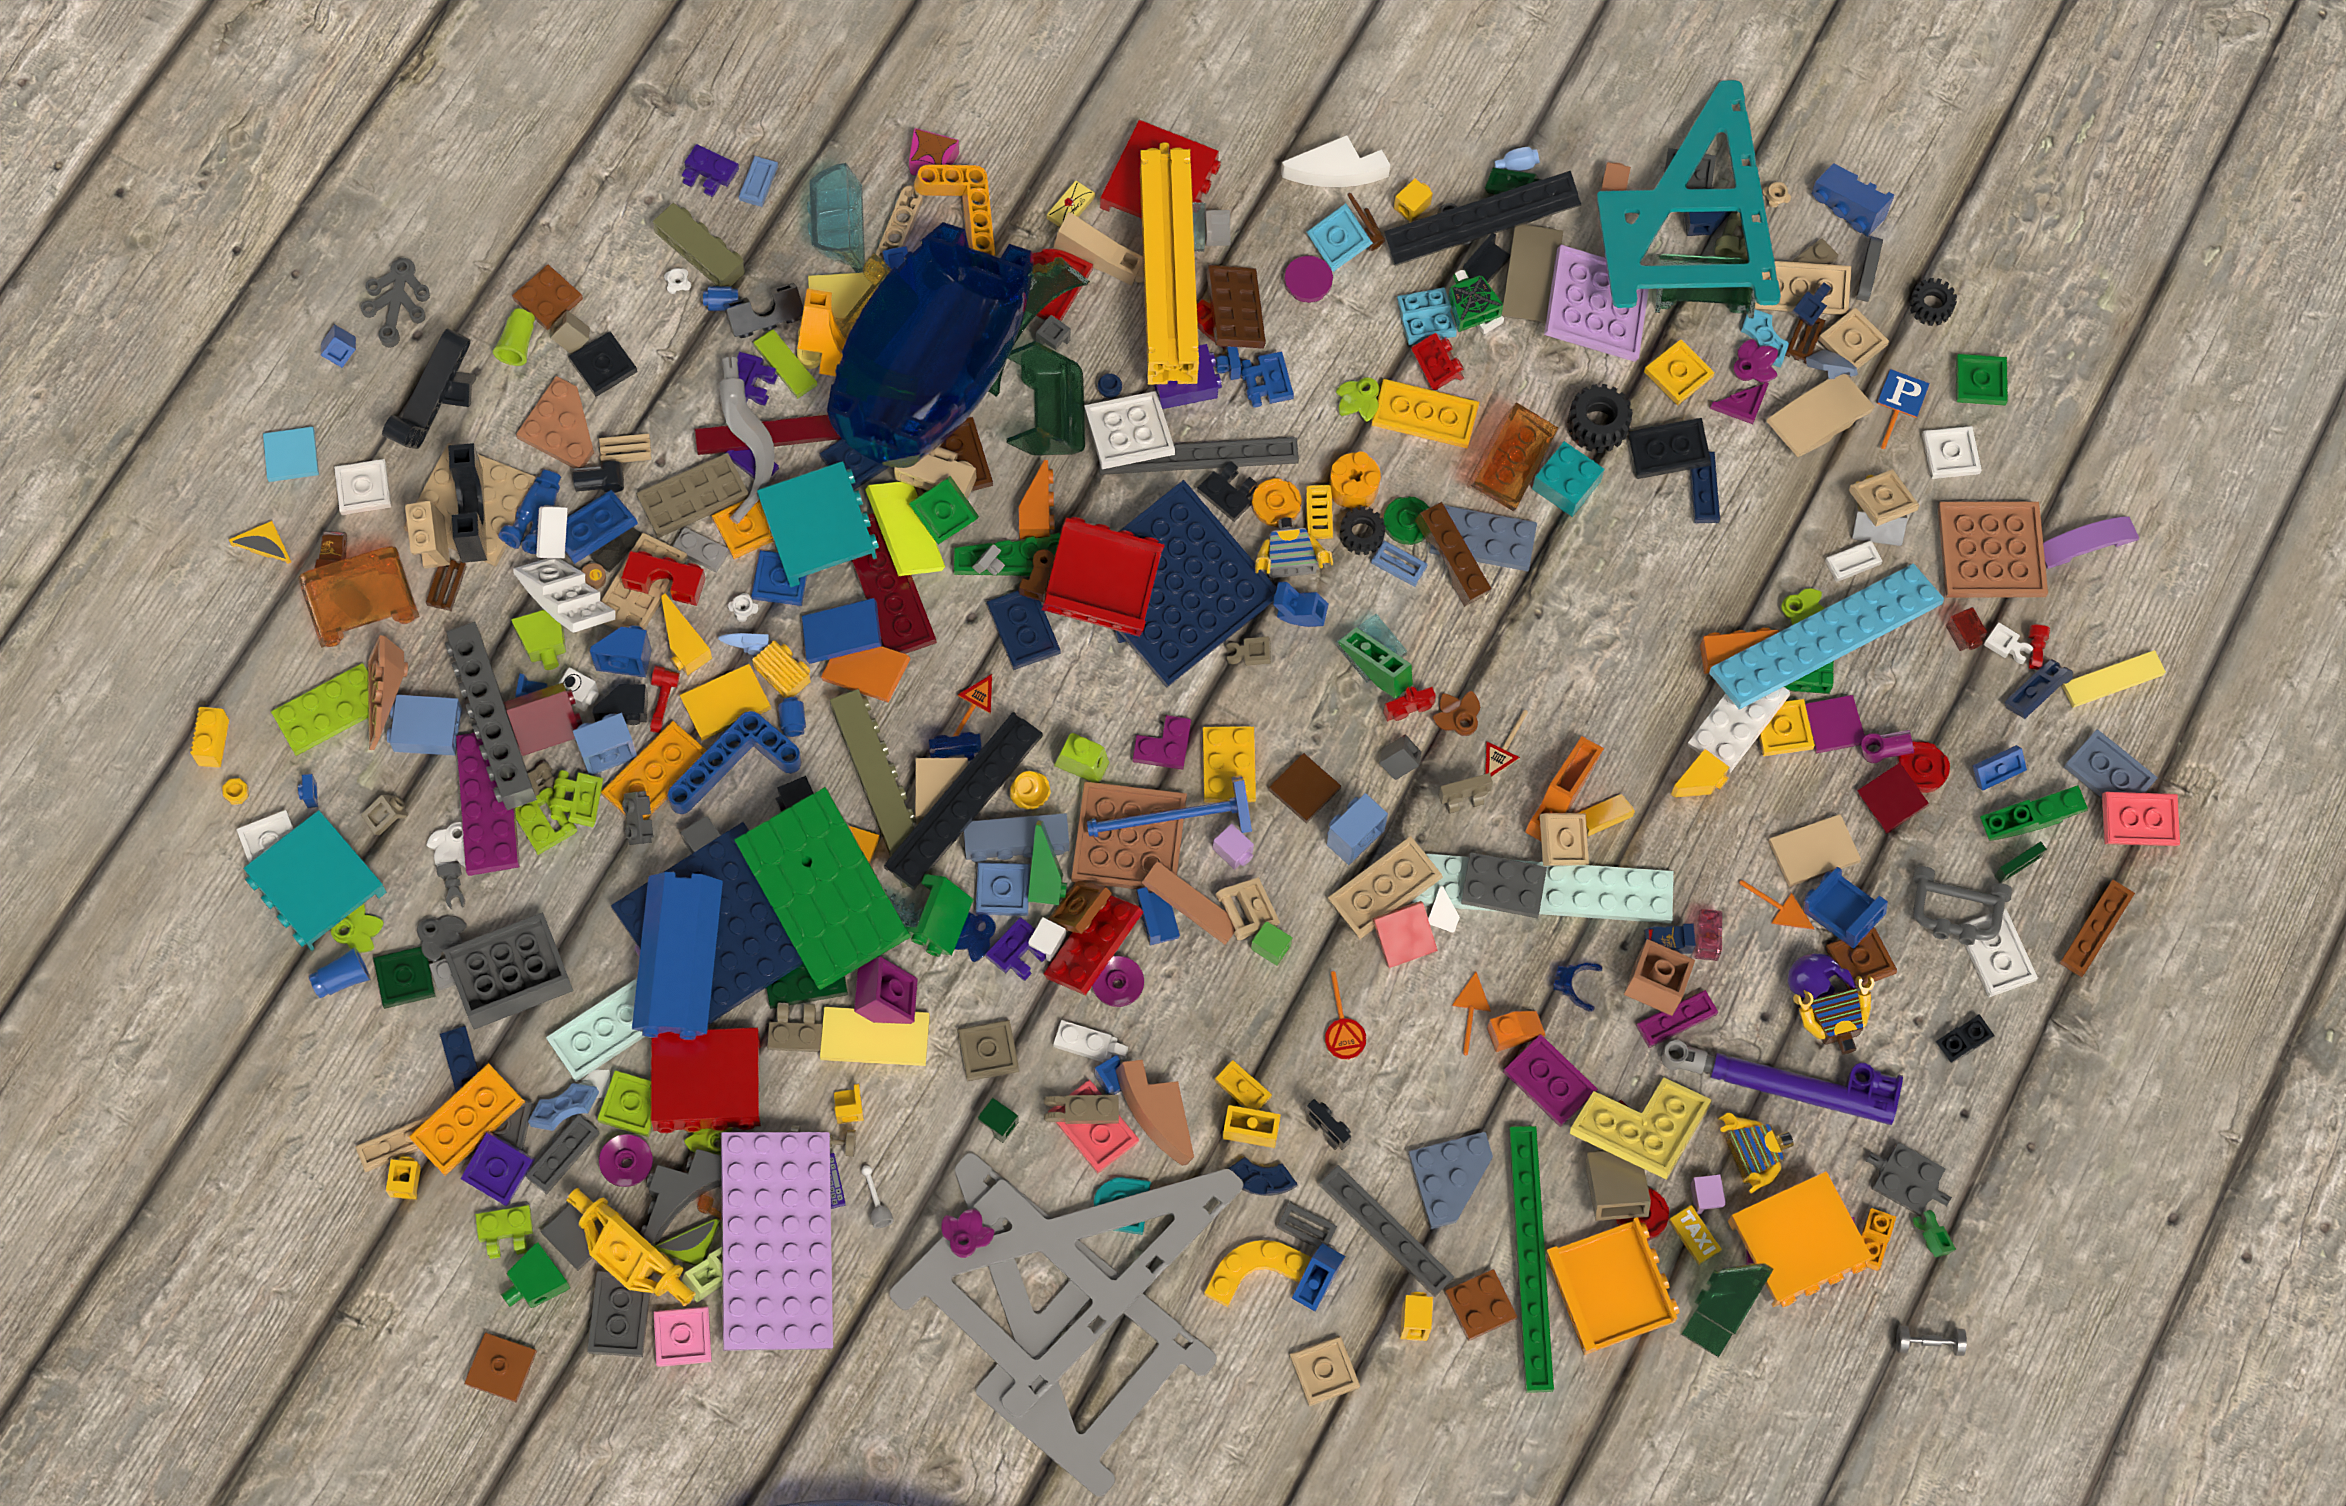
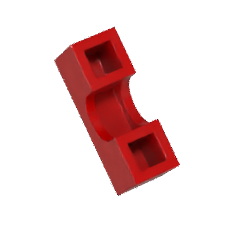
(644, 569)

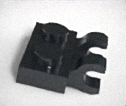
(1224, 496)
(1321, 1117)

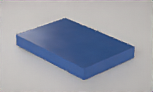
(596, 526)
(841, 631)

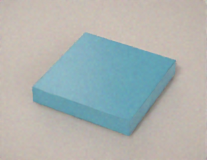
(1339, 237)
(290, 454)

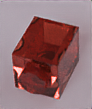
(1966, 629)

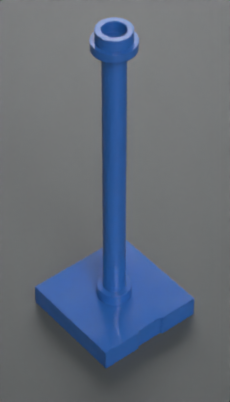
(1236, 804)

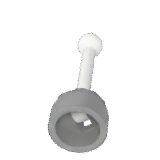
(881, 1215)

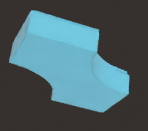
(1762, 331)

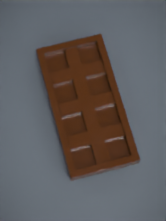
(1236, 307)

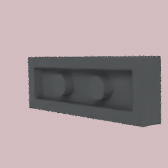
(562, 1154)

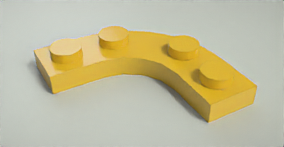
(1252, 1257)

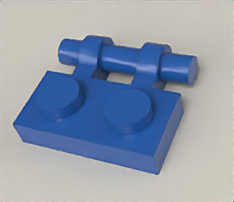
(1275, 379)

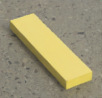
(2113, 679)

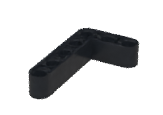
(430, 392)

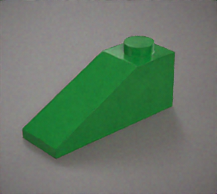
(1378, 662)
(1046, 874)

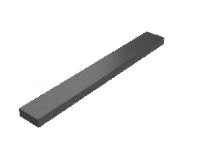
(1217, 455)

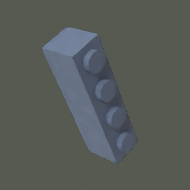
(1013, 836)

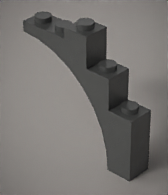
(677, 1190)

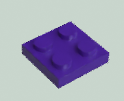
(497, 1168)

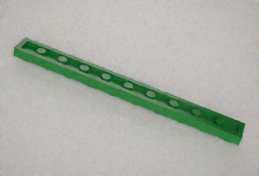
(1531, 1259)

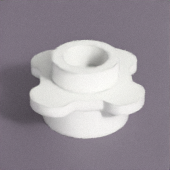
(677, 274)
(743, 600)

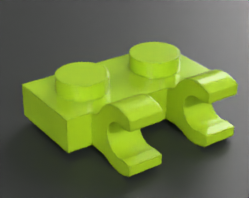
(504, 1224)

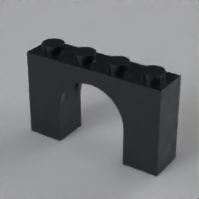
(469, 523)

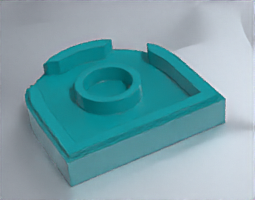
(1118, 1189)

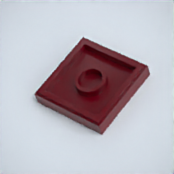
(1893, 798)

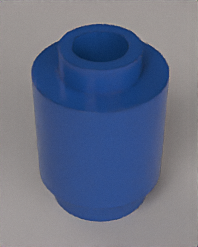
(717, 296)
(792, 717)

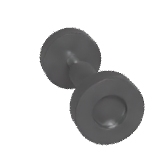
(1903, 1339)

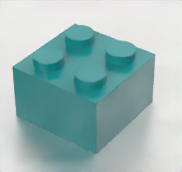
(1568, 479)

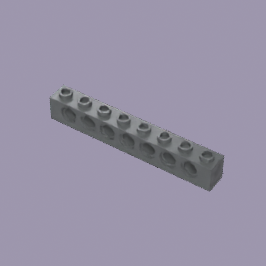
(519, 789)

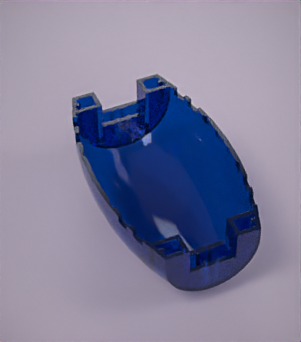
(928, 347)

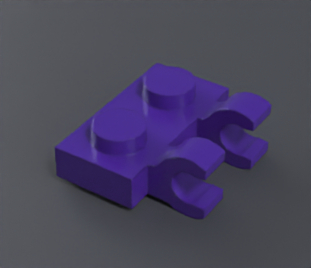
(710, 165)
(750, 369)
(1011, 947)

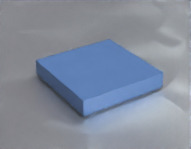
(1002, 889)

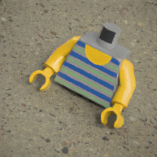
(1291, 552)

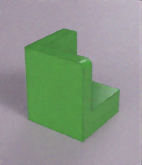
(1271, 943)

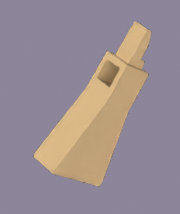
(1096, 248)

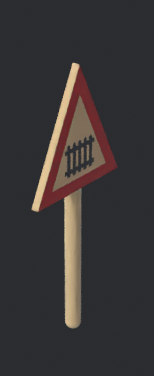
(1498, 758)

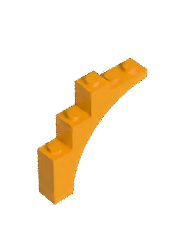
(820, 331)

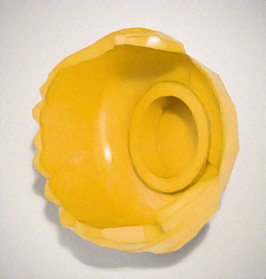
(1030, 790)

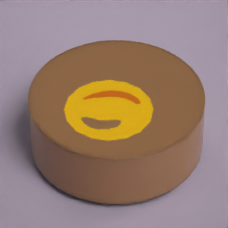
(594, 575)

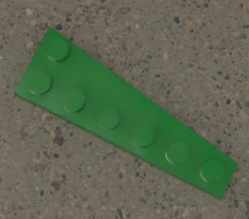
(1015, 555)

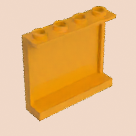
(1803, 1237)
(1612, 1286)

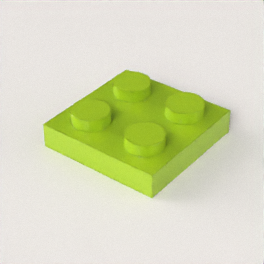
(628, 1104)

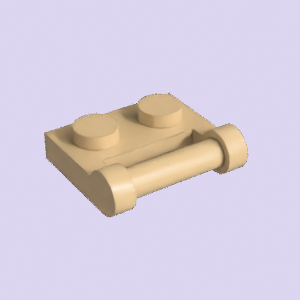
(1254, 903)

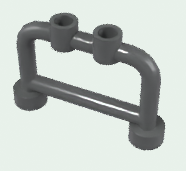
(1942, 927)

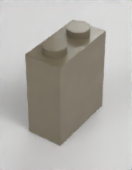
(1616, 1187)

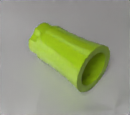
(515, 339)

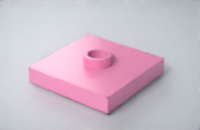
(682, 1336)

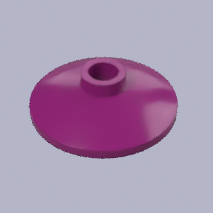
(1121, 970)
(620, 1149)

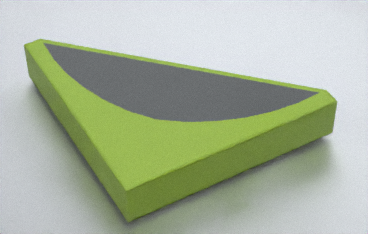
(692, 1245)

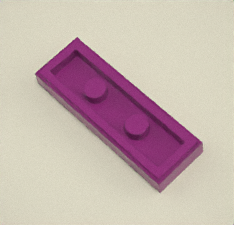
(1687, 1015)

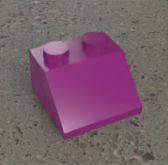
(885, 993)

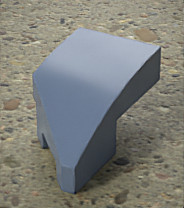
(1832, 362)

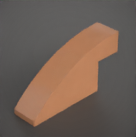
(1157, 1110)

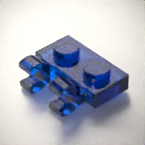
(964, 744)

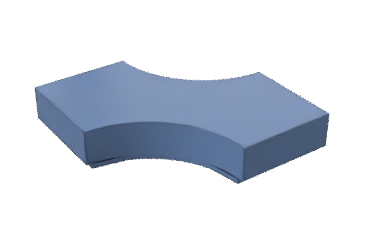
(553, 1111)

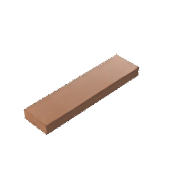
(1189, 902)

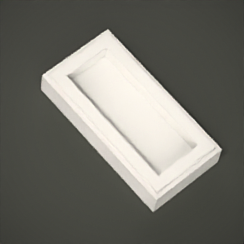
(1853, 561)

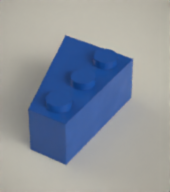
(1852, 199)

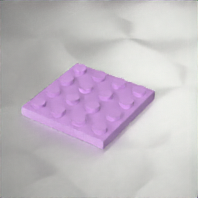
(1583, 307)

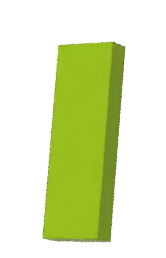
(786, 363)

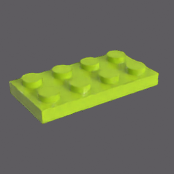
(325, 710)

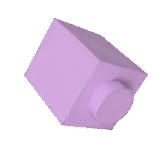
(1233, 847)

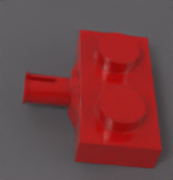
(1410, 702)

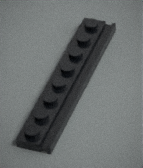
(1482, 218)
(963, 800)

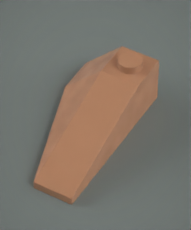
(385, 675)

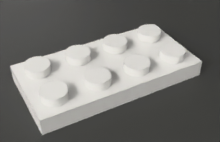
(1732, 731)

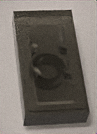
(615, 550)

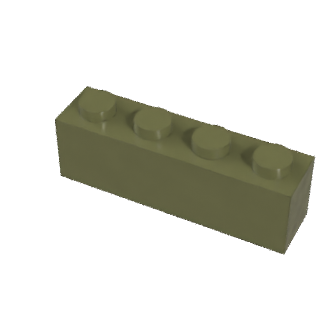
(699, 246)

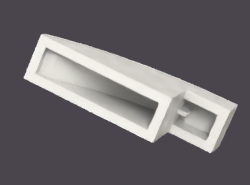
(1336, 166)

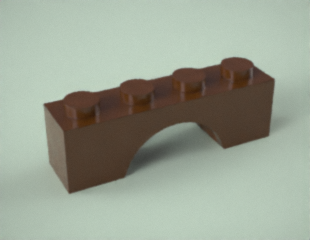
(1444, 536)

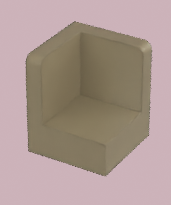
(570, 332)

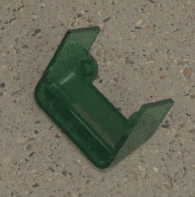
(1735, 298)
(1058, 402)
(1725, 1305)

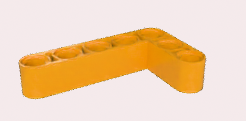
(969, 191)

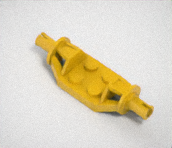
(626, 1252)

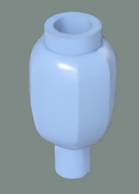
(1519, 159)

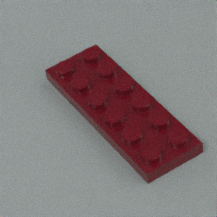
(900, 609)

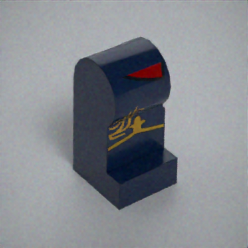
(1673, 937)

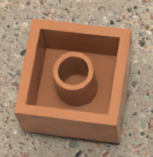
(1659, 977)

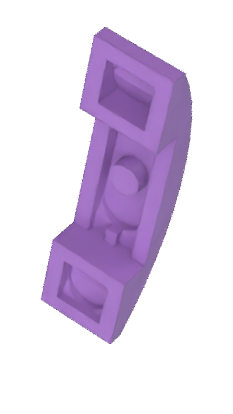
(2088, 539)

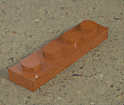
(2097, 928)

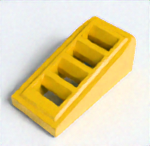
(1319, 496)

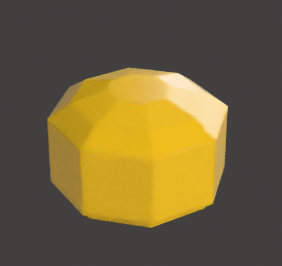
(235, 791)

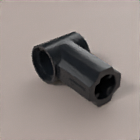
(606, 477)

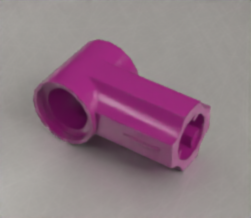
(1890, 745)

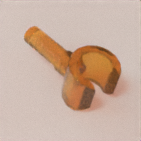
(705, 1206)

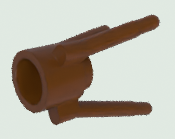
(1371, 227)

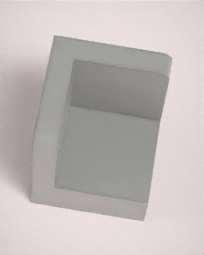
(1217, 228)

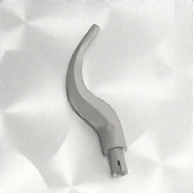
(748, 429)

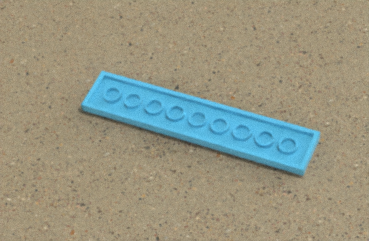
(1826, 636)

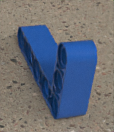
(730, 756)

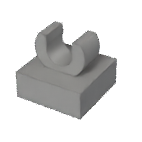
(989, 561)

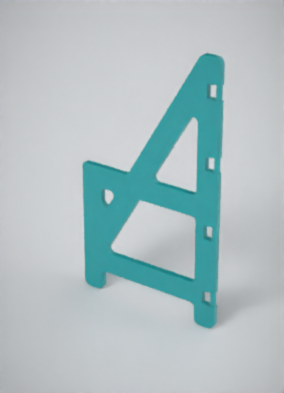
(1628, 243)

